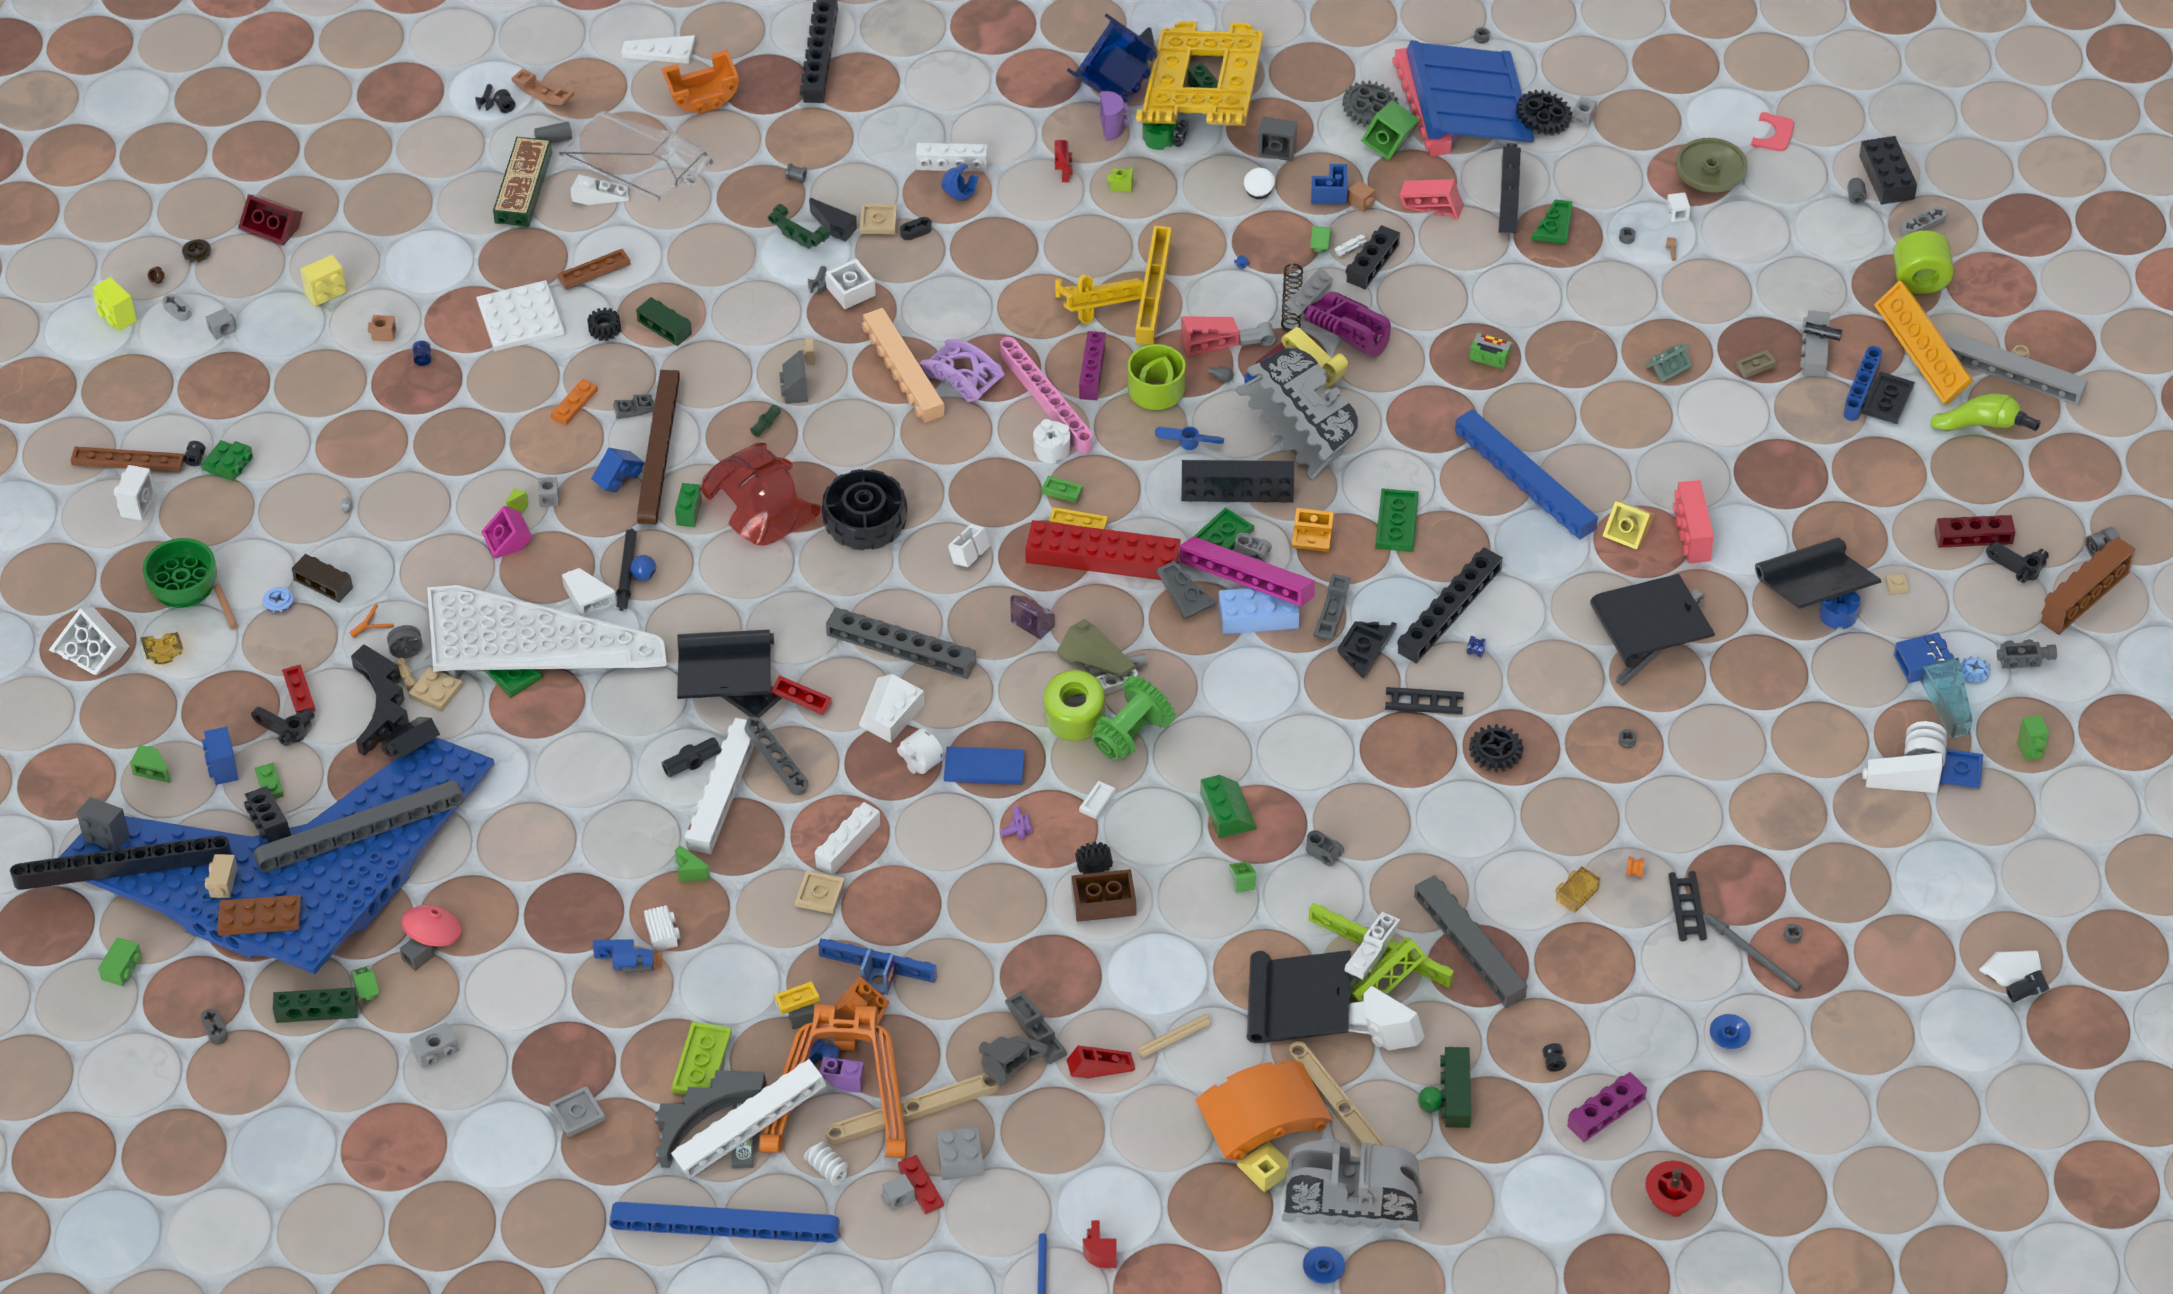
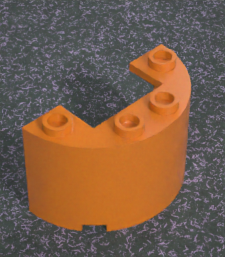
(704, 88)

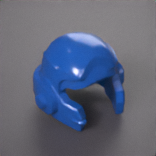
(954, 183)

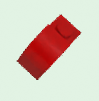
(1097, 1250)

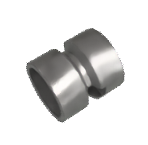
(2097, 541)

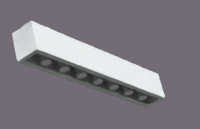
(721, 789)
(748, 1119)

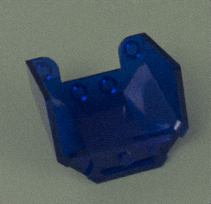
(1117, 61)

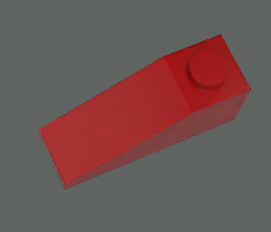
(1098, 1062)

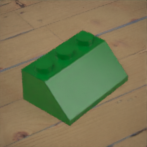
(1226, 806)

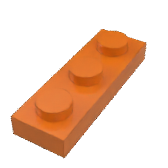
(574, 402)

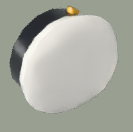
(1259, 183)

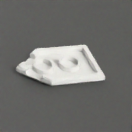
(2011, 966)

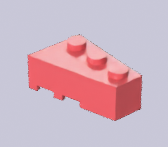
(1432, 196)
(1208, 333)

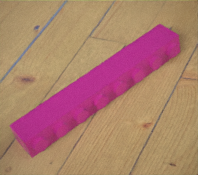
(1247, 571)

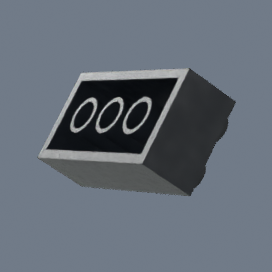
(1888, 170)

